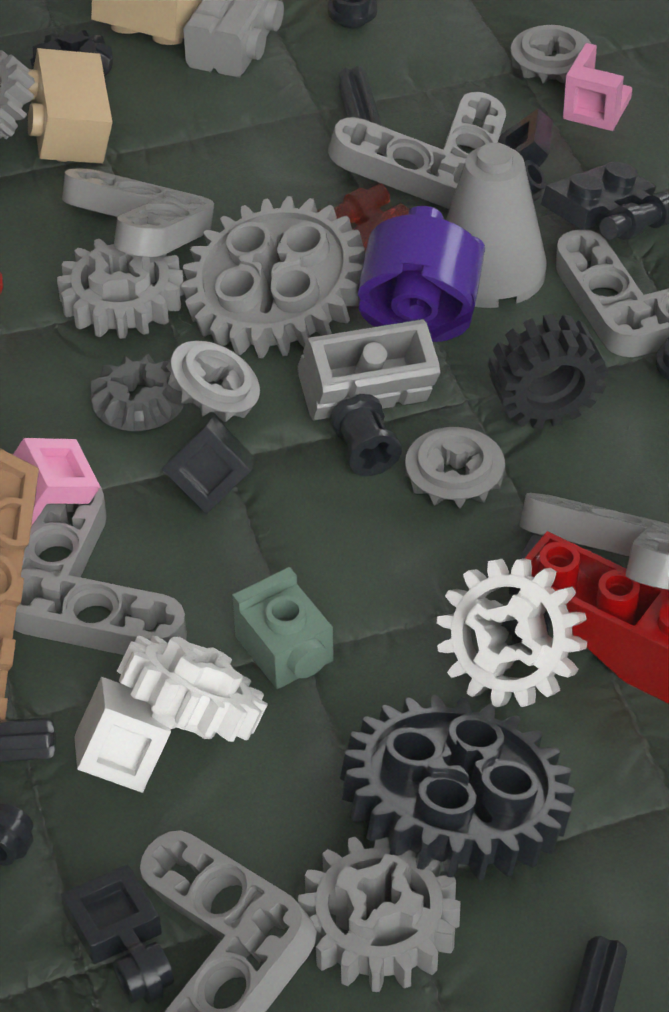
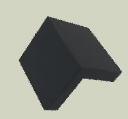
(210, 464)

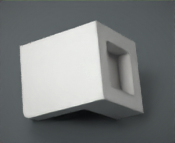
(119, 737)

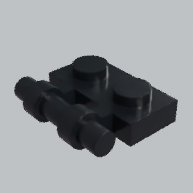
(609, 198)

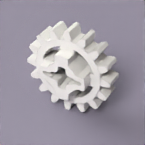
(494, 655)
(191, 688)

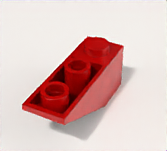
(624, 617)

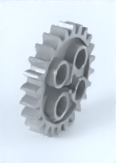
(310, 286)

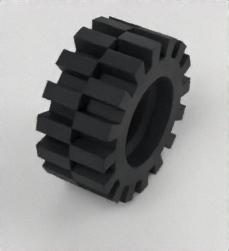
(541, 348)

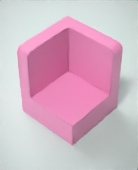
(593, 94)
(62, 474)

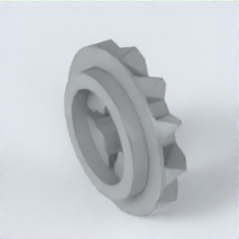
(533, 46)
(203, 362)
(460, 449)

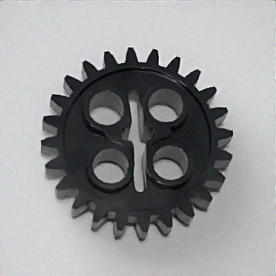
(456, 786)

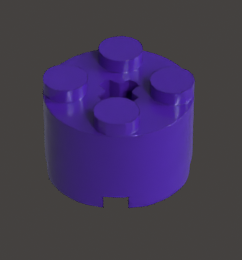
(419, 271)

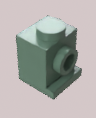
(282, 629)

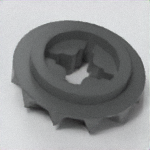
(150, 407)

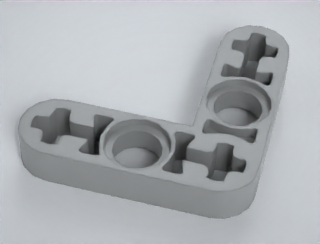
(357, 142)
(148, 216)
(626, 322)
(605, 529)
(68, 593)
(241, 929)

